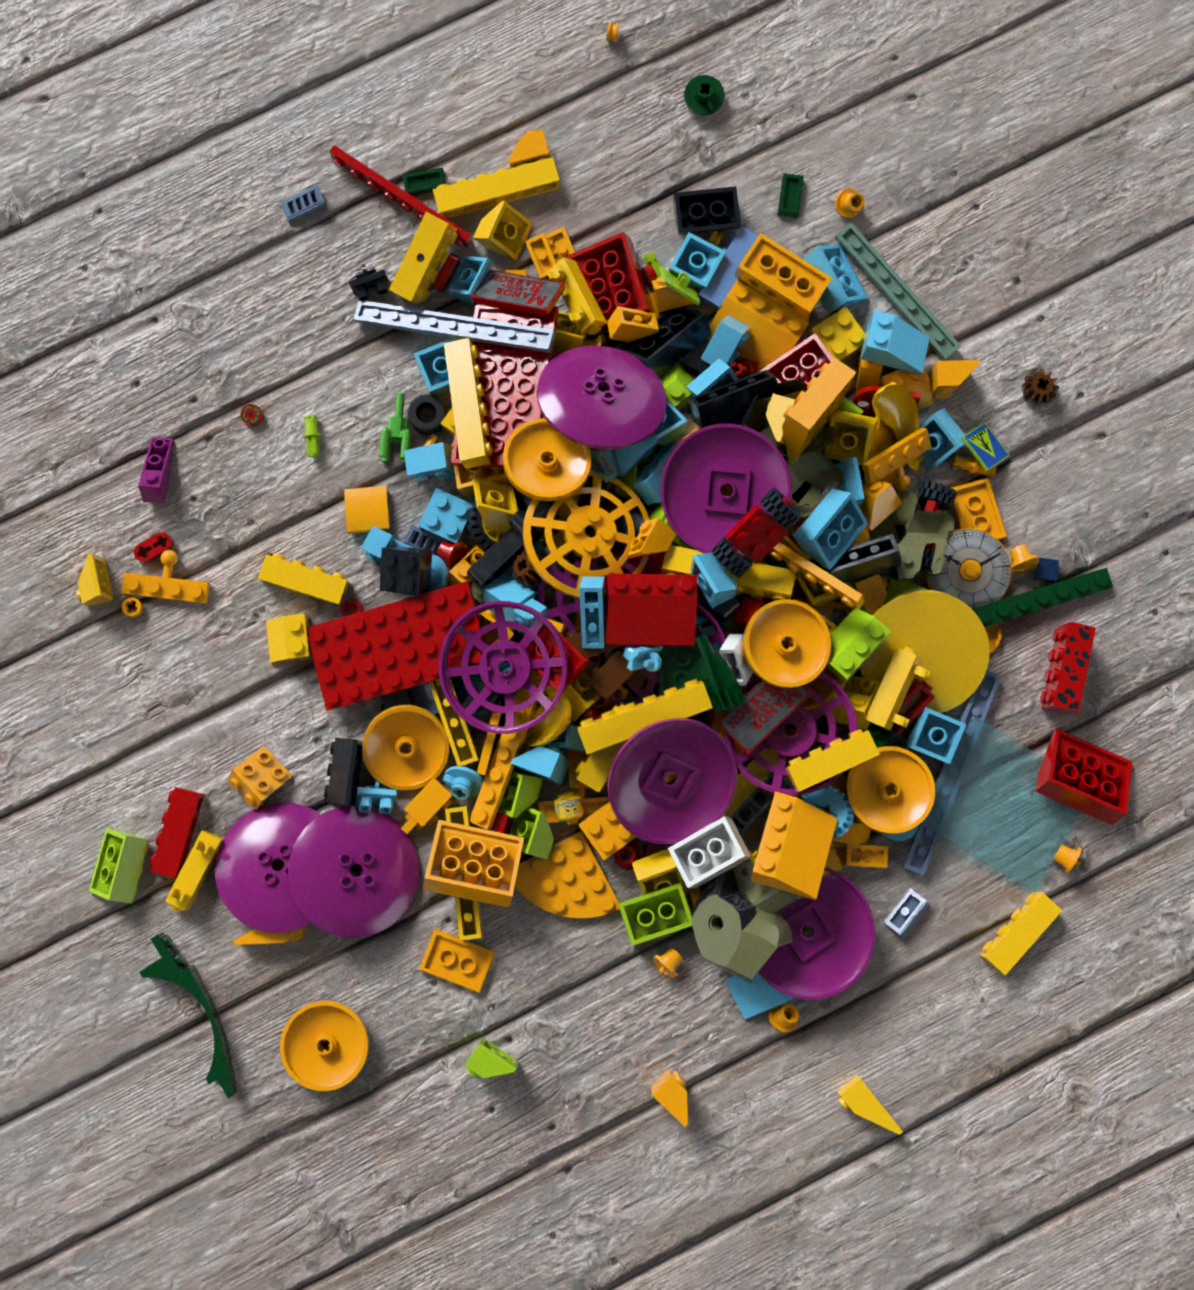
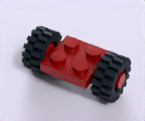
(936, 498)
(756, 533)

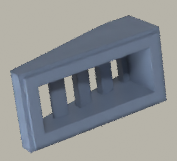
(300, 197)
(411, 533)

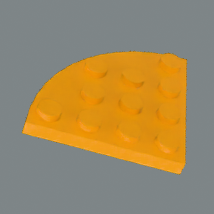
(567, 881)

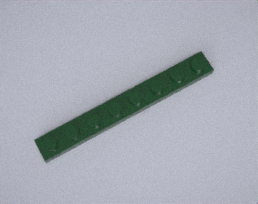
(1044, 597)

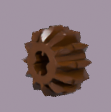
(1040, 378)
(523, 570)

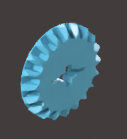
(838, 806)

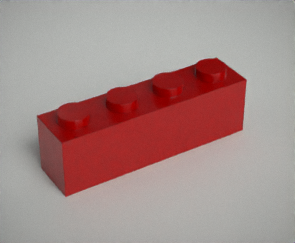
(176, 832)

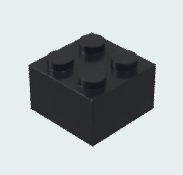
(405, 570)

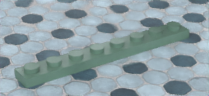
(897, 291)

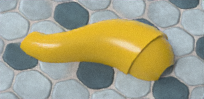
(899, 411)
(551, 726)

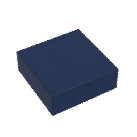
(1046, 570)

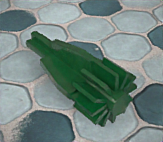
(718, 678)

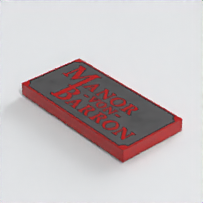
(518, 292)
(761, 713)

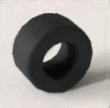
(419, 404)

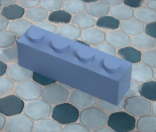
(724, 275)

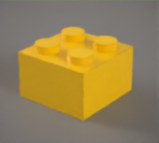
(840, 335)

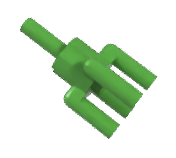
(396, 432)

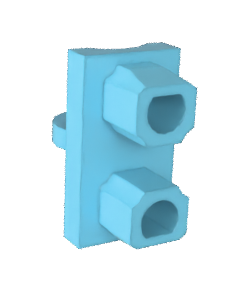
(643, 657)
(376, 796)

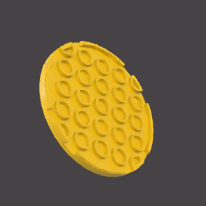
(946, 639)

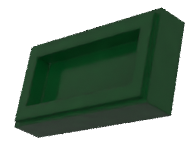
(423, 181)
(790, 195)

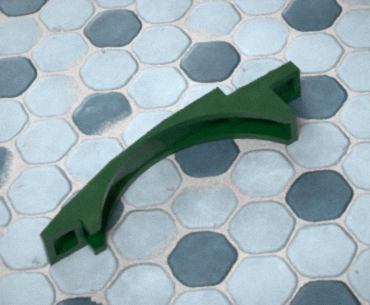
(172, 969)

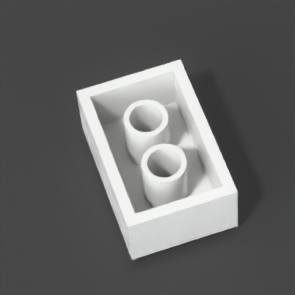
(709, 852)

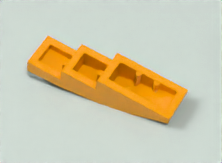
(861, 855)

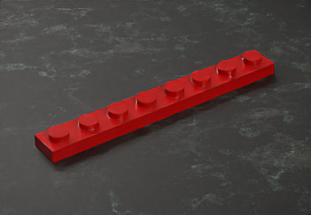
(391, 191)

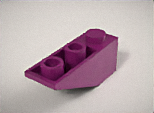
(156, 471)

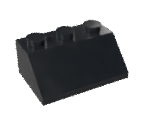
(706, 210)
(344, 771)

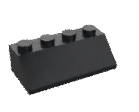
(677, 335)

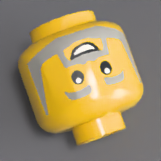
(568, 807)

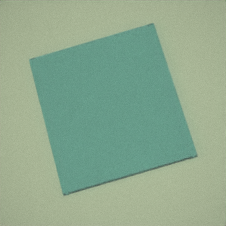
(992, 809)

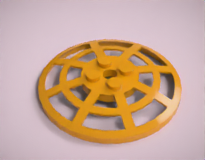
(578, 541)

